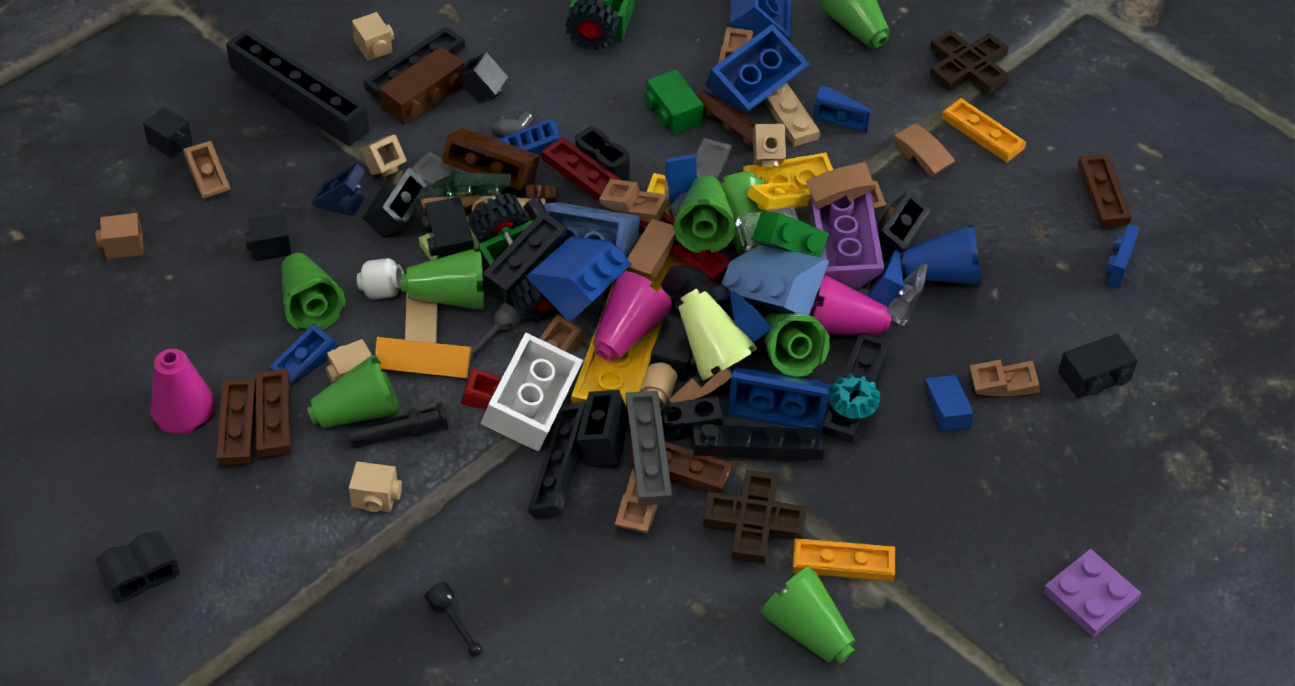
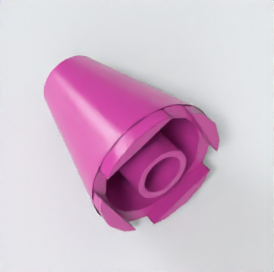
(848, 311)
(629, 315)
(179, 394)

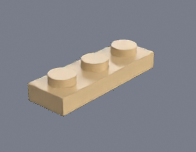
(789, 111)

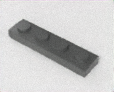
(648, 448)

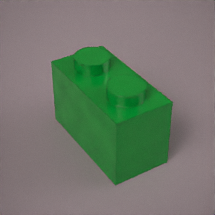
(674, 102)
(789, 234)

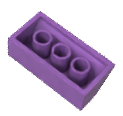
(852, 239)

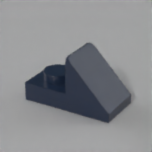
(341, 192)

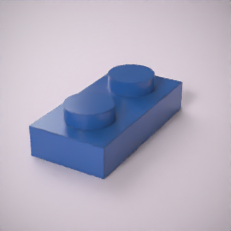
(1118, 264)

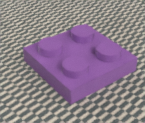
(1092, 593)

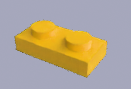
(778, 195)

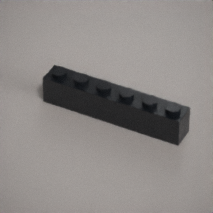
(298, 87)

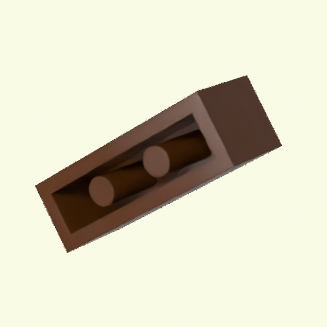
(421, 85)
(485, 155)

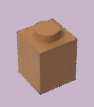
(120, 236)

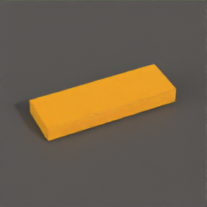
(983, 130)
(423, 357)
(844, 559)

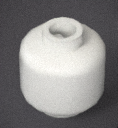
(380, 278)

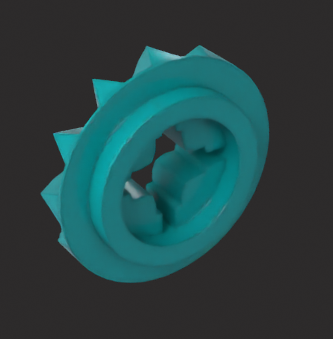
(862, 405)

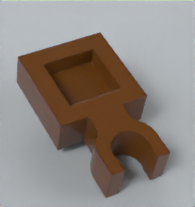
(544, 192)

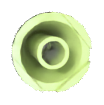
(712, 334)

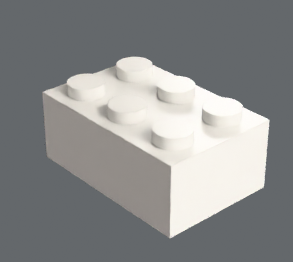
(531, 392)

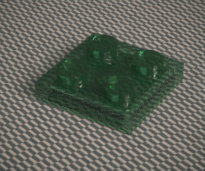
(471, 184)

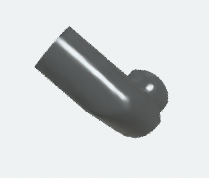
(508, 126)

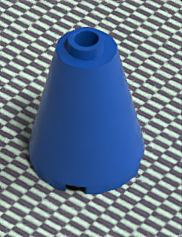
(948, 257)

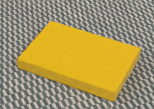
(794, 170)

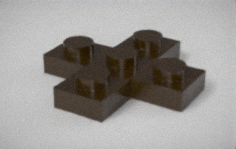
(969, 61)
(754, 516)

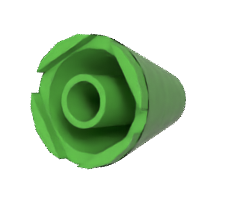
(859, 18)
(736, 190)
(704, 217)
(447, 280)
(309, 293)
(796, 343)
(355, 397)
(810, 617)

